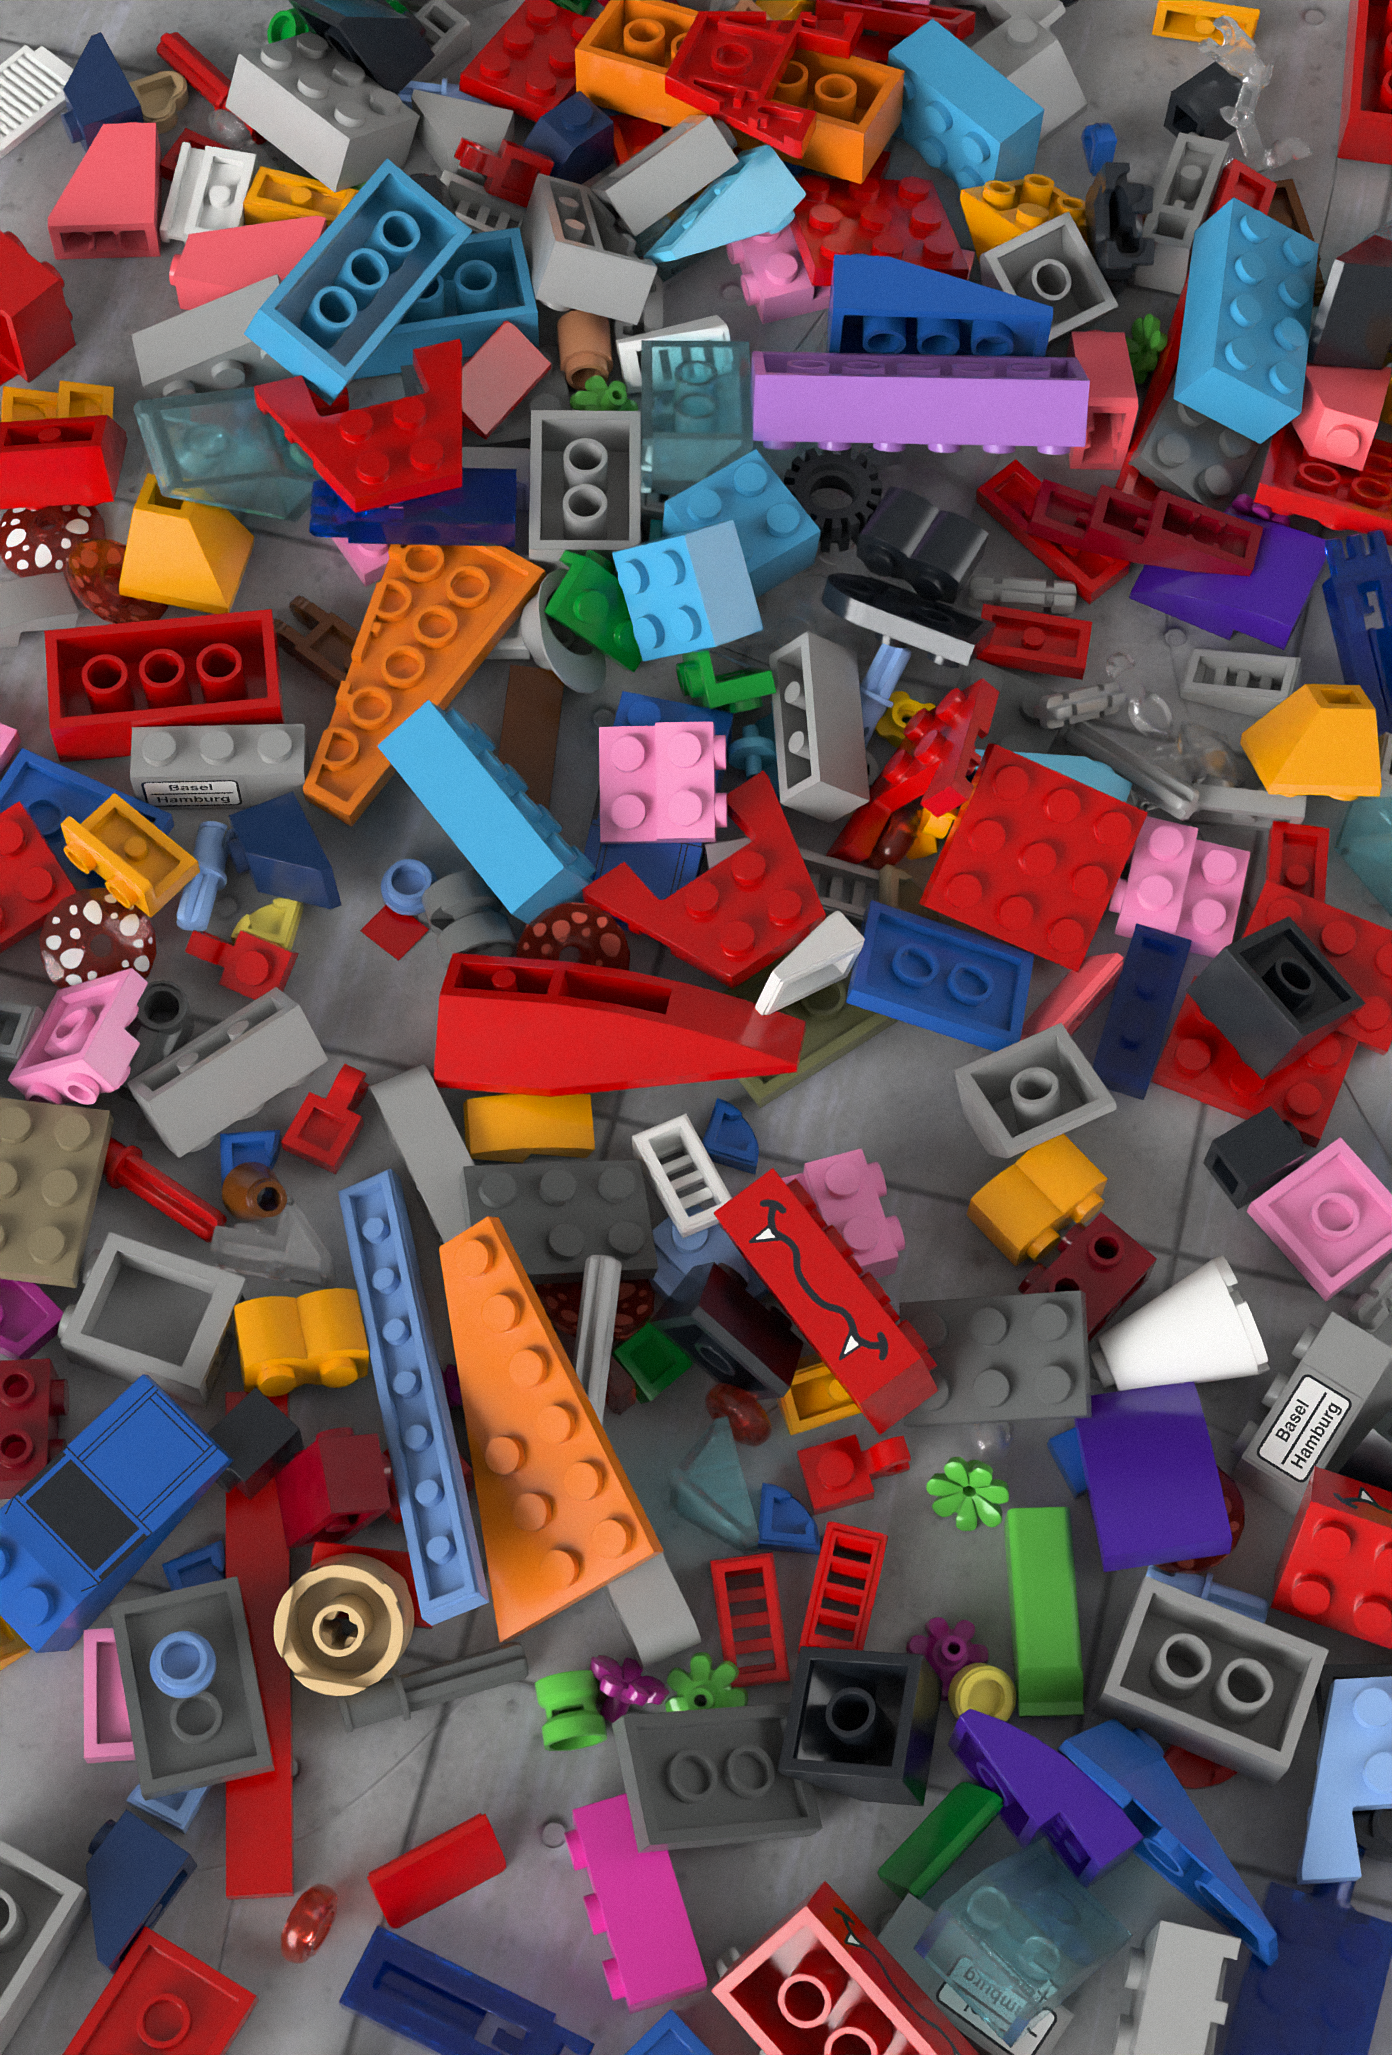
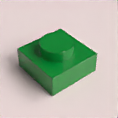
(650, 1361)

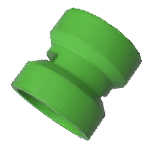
(570, 1710)

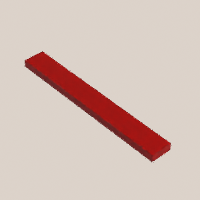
(262, 1804)

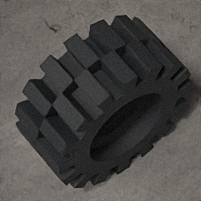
(842, 474)

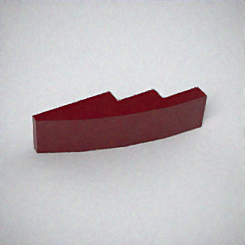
(1155, 533)

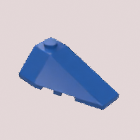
(1175, 1835)

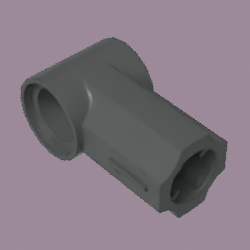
(157, 1039)

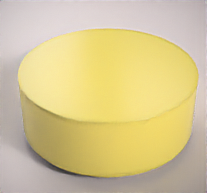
(983, 1690)

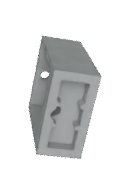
(666, 173)
(210, 1346)

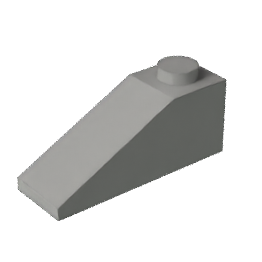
(1180, 209)

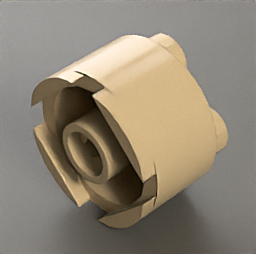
(315, 1644)

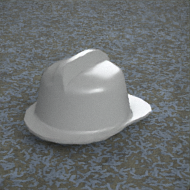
(557, 647)

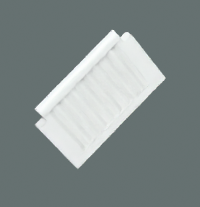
(29, 94)

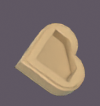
(161, 98)

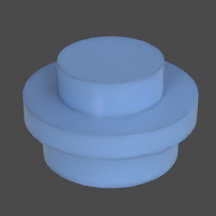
(405, 885)
(183, 1664)

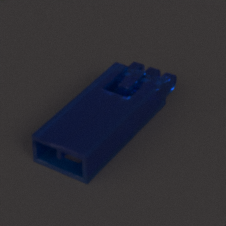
(470, 515)
(1362, 653)
(445, 2004)

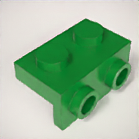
(595, 608)
(731, 691)

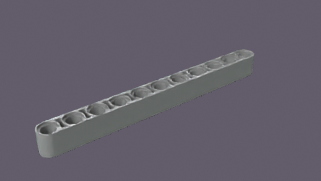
(432, 1156)

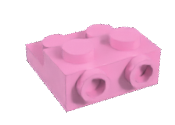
(776, 276)
(661, 783)
(1181, 886)
(82, 1042)
(848, 1198)

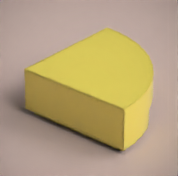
(274, 922)

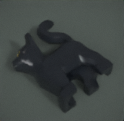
(1116, 224)

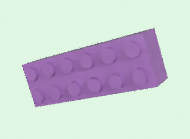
(919, 401)

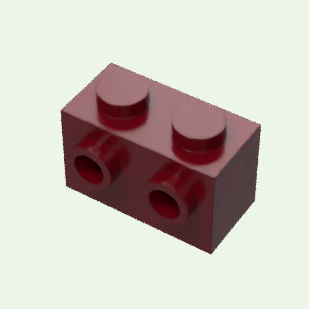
(1098, 1262)
(29, 1415)
(333, 1488)

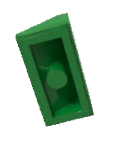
(940, 1840)

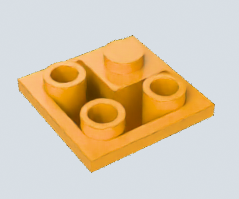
(1014, 207)
(184, 552)
(1318, 744)

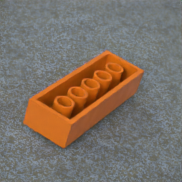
(635, 41)

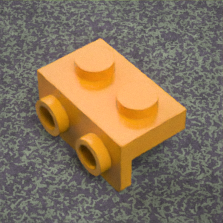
(129, 854)

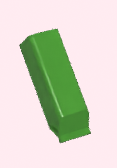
(1044, 1612)

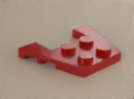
(737, 60)
(383, 449)
(929, 762)
(737, 911)

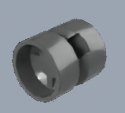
(467, 917)

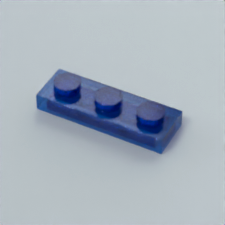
(1140, 1010)

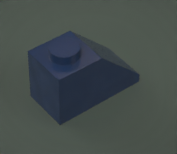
(97, 94)
(575, 138)
(282, 853)
(131, 1883)

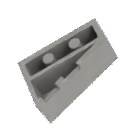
(579, 256)
(208, 347)
(1175, 1992)

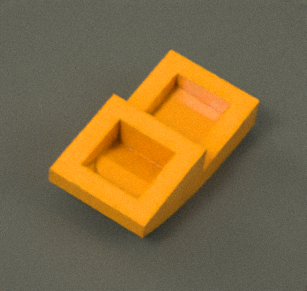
(72, 400)
(521, 1125)

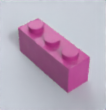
(637, 1908)

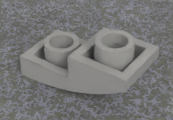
(35, 605)

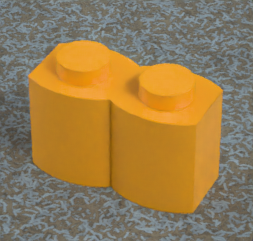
(1038, 1198)
(301, 1341)

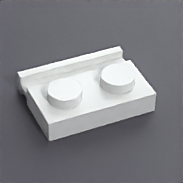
(207, 191)

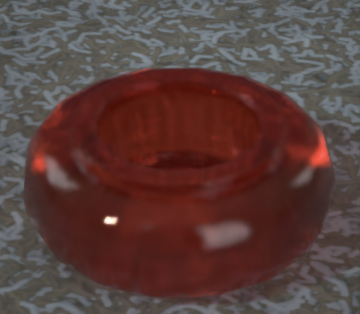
(894, 839)
(746, 1416)
(309, 1923)

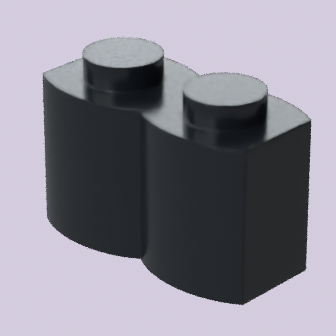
(921, 545)

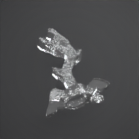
(1240, 57)

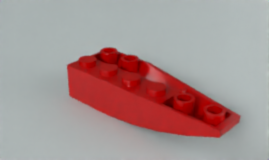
(60, 461)
(596, 1030)

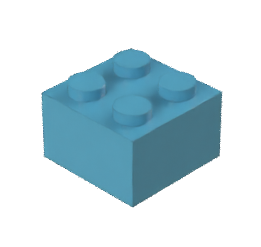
(769, 521)
(688, 591)

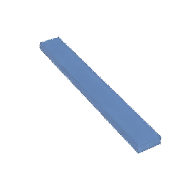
(413, 1400)

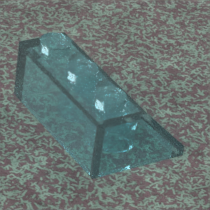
(692, 411)

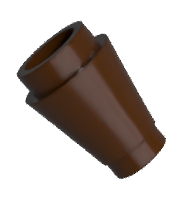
(242, 1189)

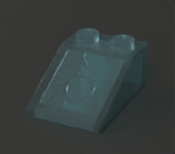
(225, 454)
(1020, 1940)

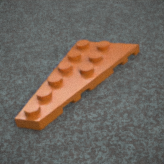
(418, 642)
(544, 1472)

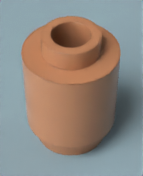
(584, 347)

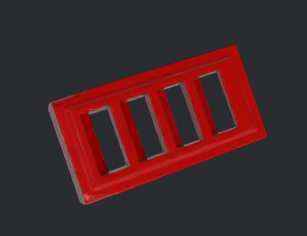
(853, 1541)
(745, 1565)

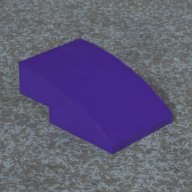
(1259, 604)
(1152, 1477)
(1045, 1796)

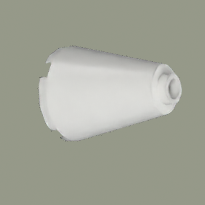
(1184, 1335)

